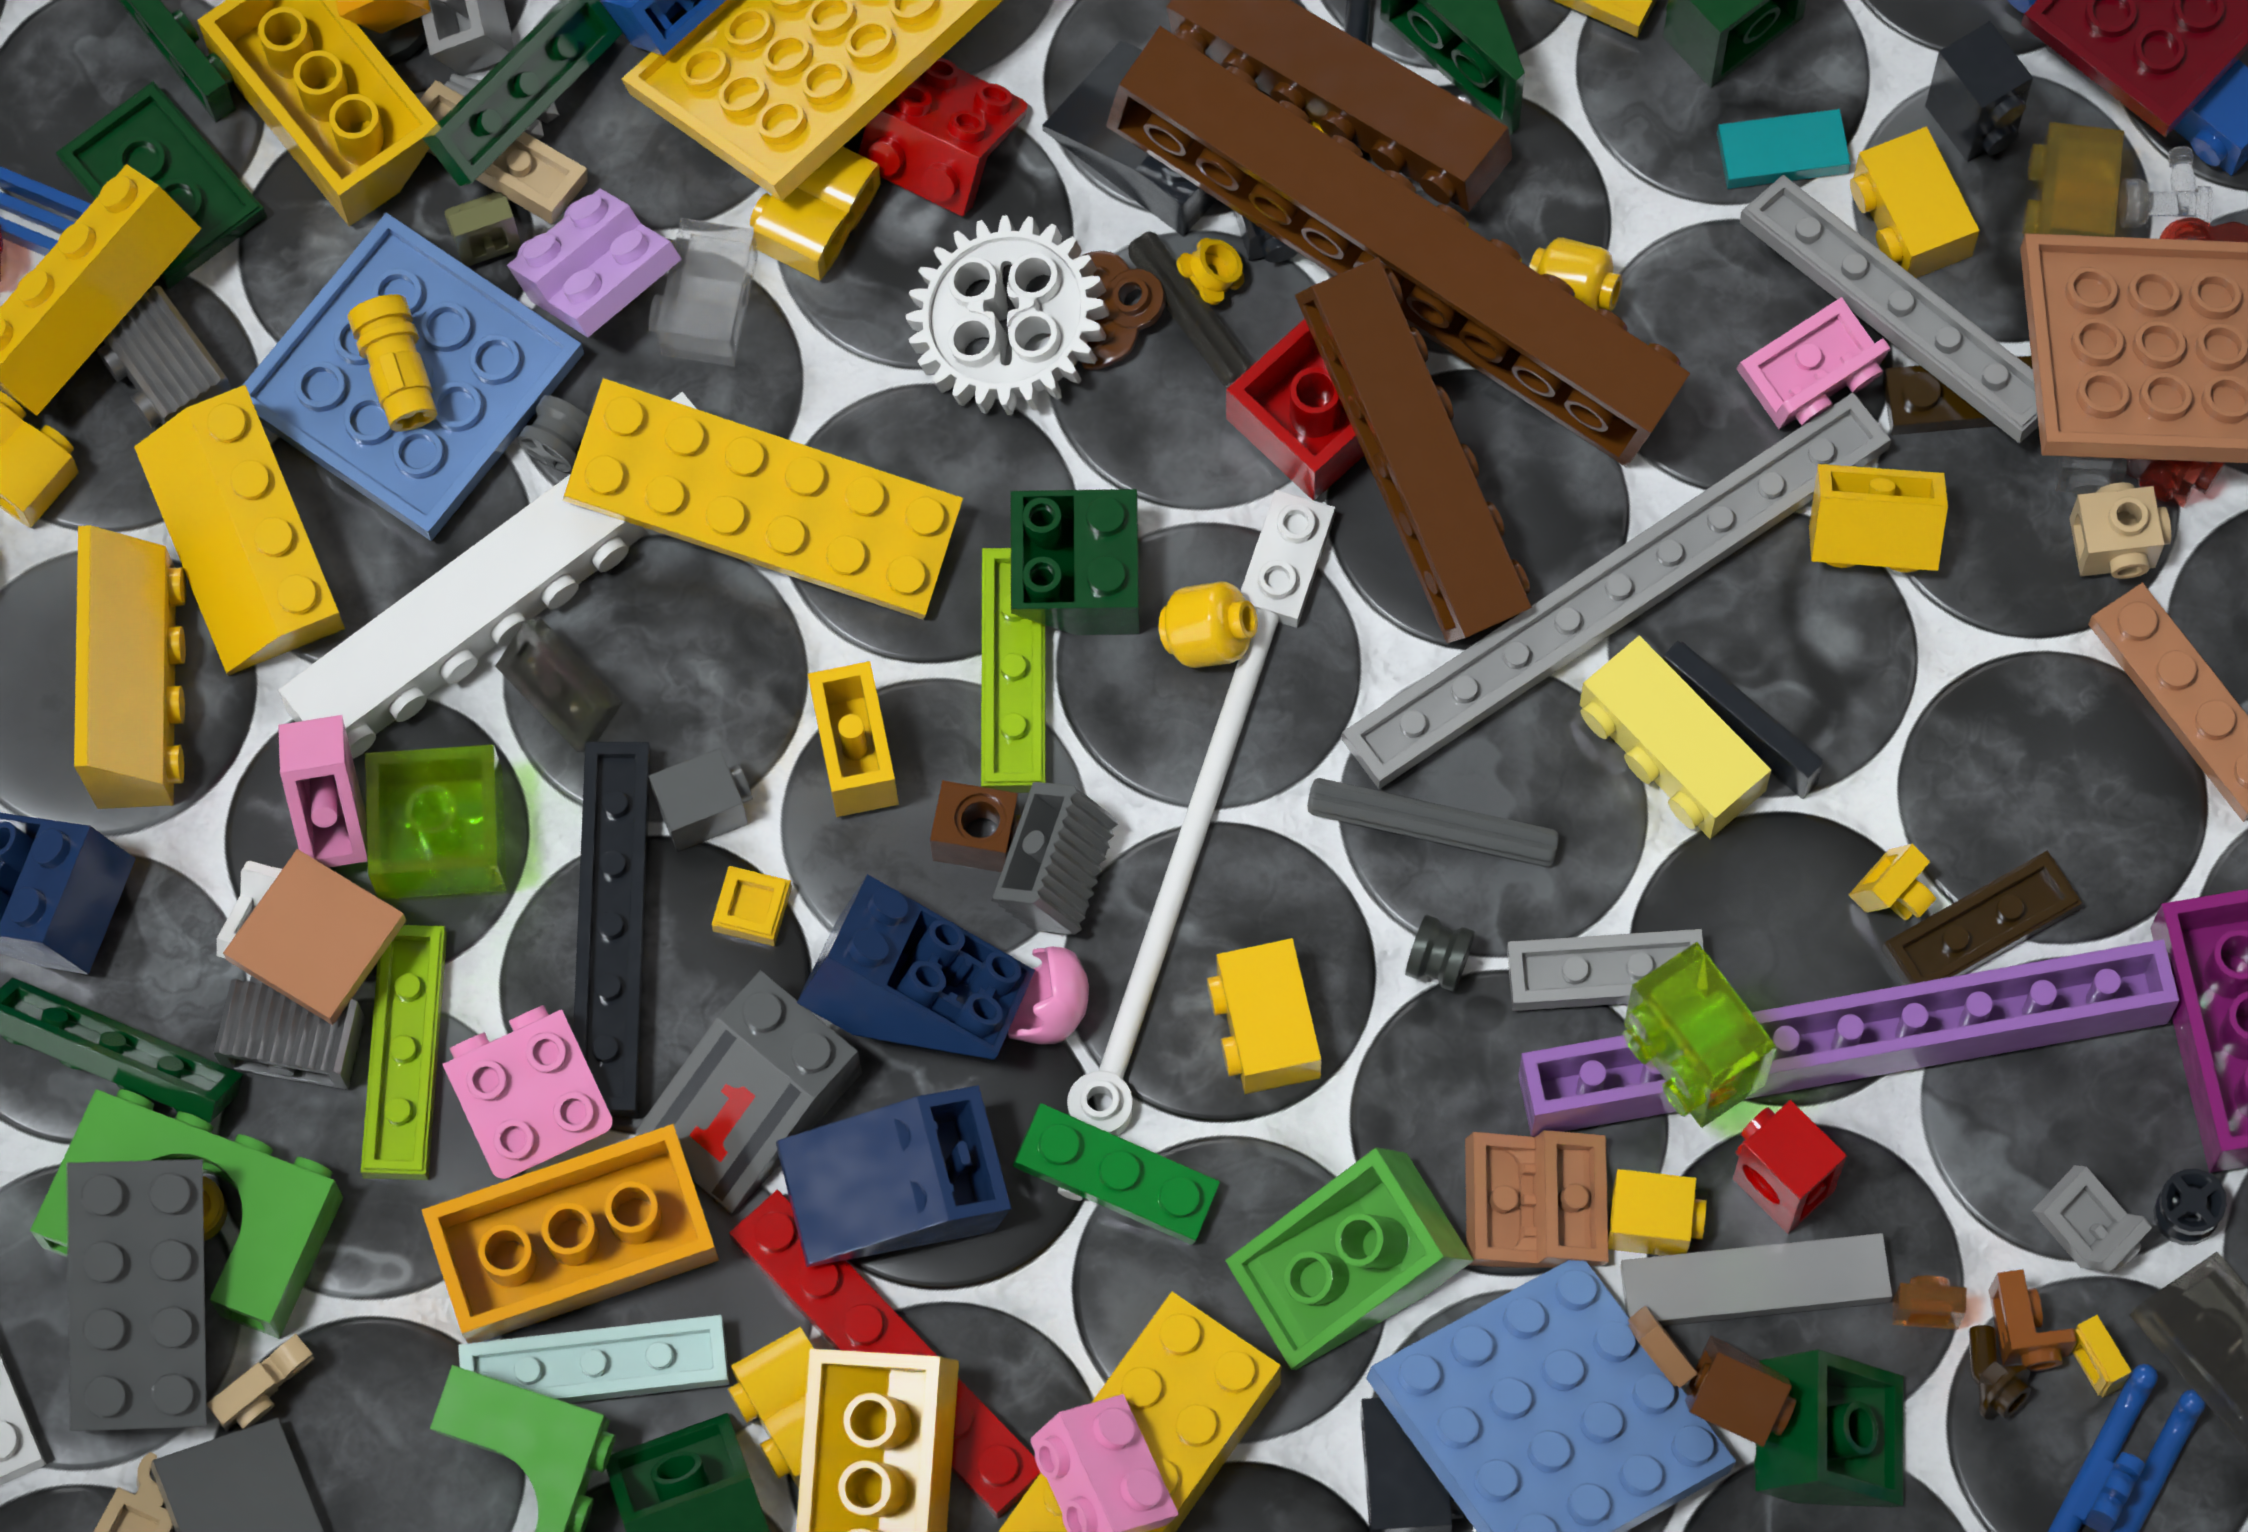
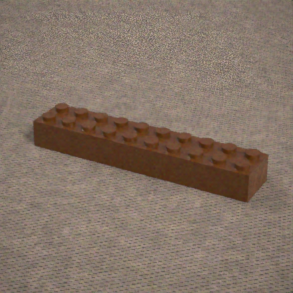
(1346, 212)

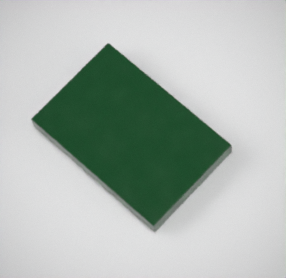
(168, 150)

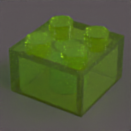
(435, 821)
(1697, 1036)

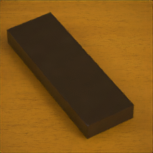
(1984, 923)

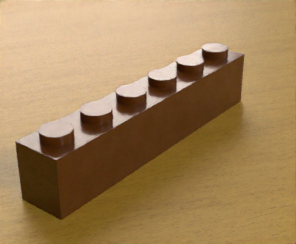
(1353, 93)
(1414, 450)

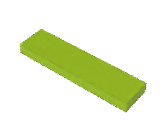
(1011, 685)
(404, 1055)

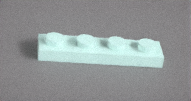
(608, 1360)

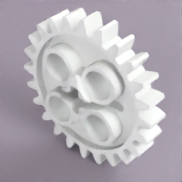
(1061, 308)

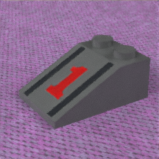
(750, 1082)

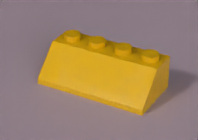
(323, 96)
(87, 285)
(237, 531)
(127, 670)
(877, 1442)

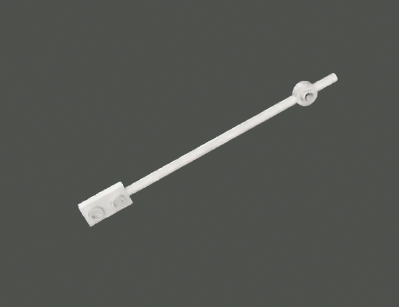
(1278, 589)

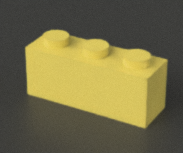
(1673, 738)

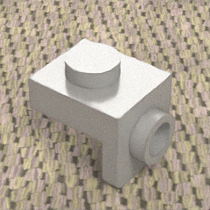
(2091, 1222)

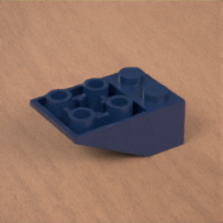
(57, 891)
(914, 977)
(895, 1178)

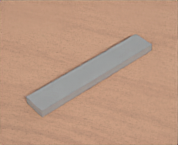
(1896, 305)

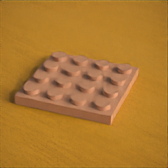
(2139, 346)

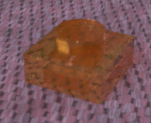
(1929, 1303)

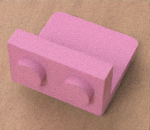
(527, 1092)

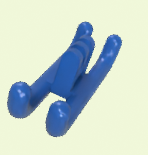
(2123, 1492)

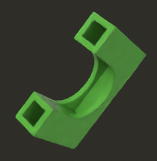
(283, 1203)
(545, 1436)

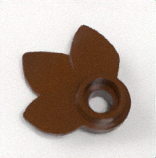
(1123, 321)

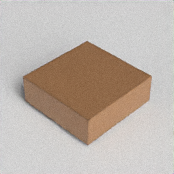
(1661, 1347)

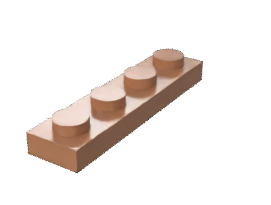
(2179, 689)

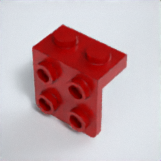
(941, 134)

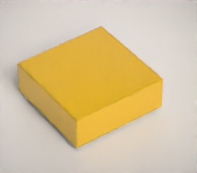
(751, 906)
(2100, 1357)

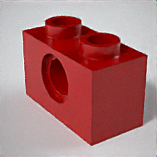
(1787, 1164)

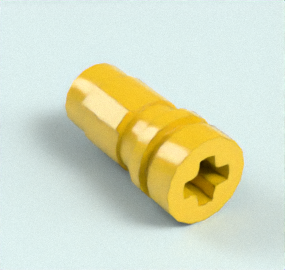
(396, 368)

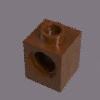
(961, 805)

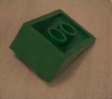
(1467, 46)

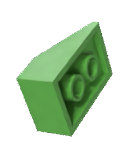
(1349, 1257)

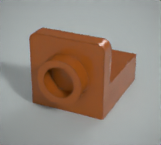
(2016, 1316)

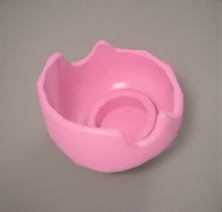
(1053, 999)

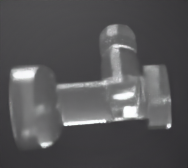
(2184, 200)

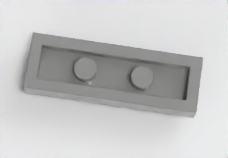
(1588, 967)

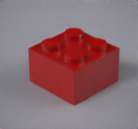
(1295, 414)

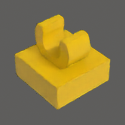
(1894, 884)

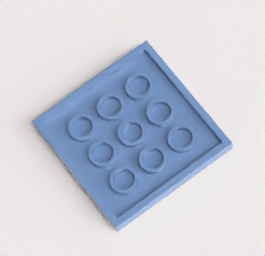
(481, 355)
(1549, 1412)

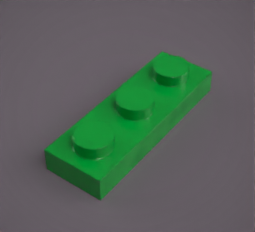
(1116, 1174)

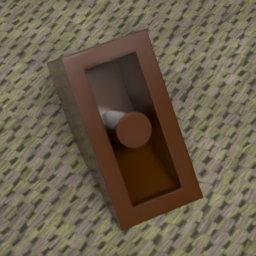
(1739, 1393)

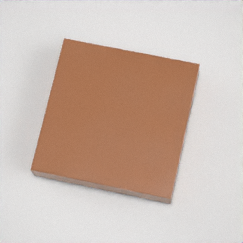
(314, 936)

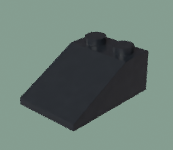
(1082, 129)

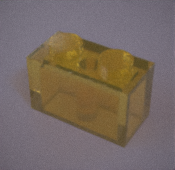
(2076, 183)

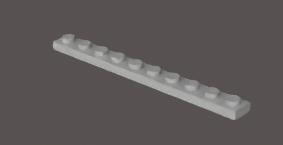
(1611, 593)

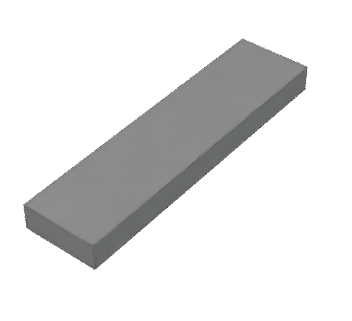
(1758, 1280)

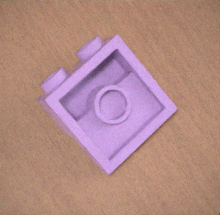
(592, 262)

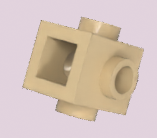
(2119, 531)

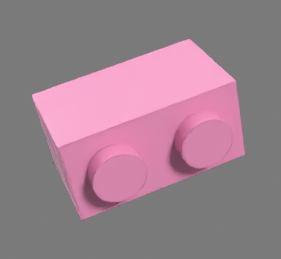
(323, 791)

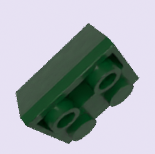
(1076, 560)

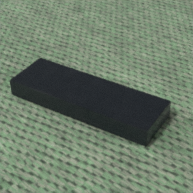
(1776, 746)

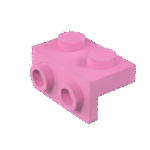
(1812, 363)
(1102, 1470)

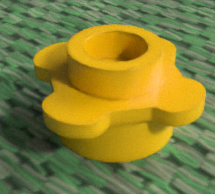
(1212, 269)

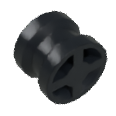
(2198, 1195)

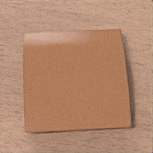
(1536, 1199)

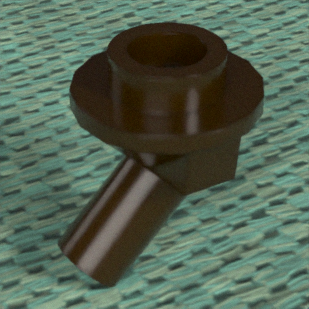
(2000, 1387)

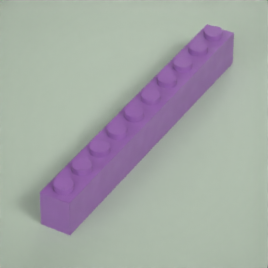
(1877, 1033)

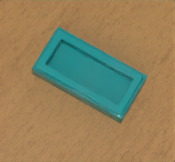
(1784, 145)

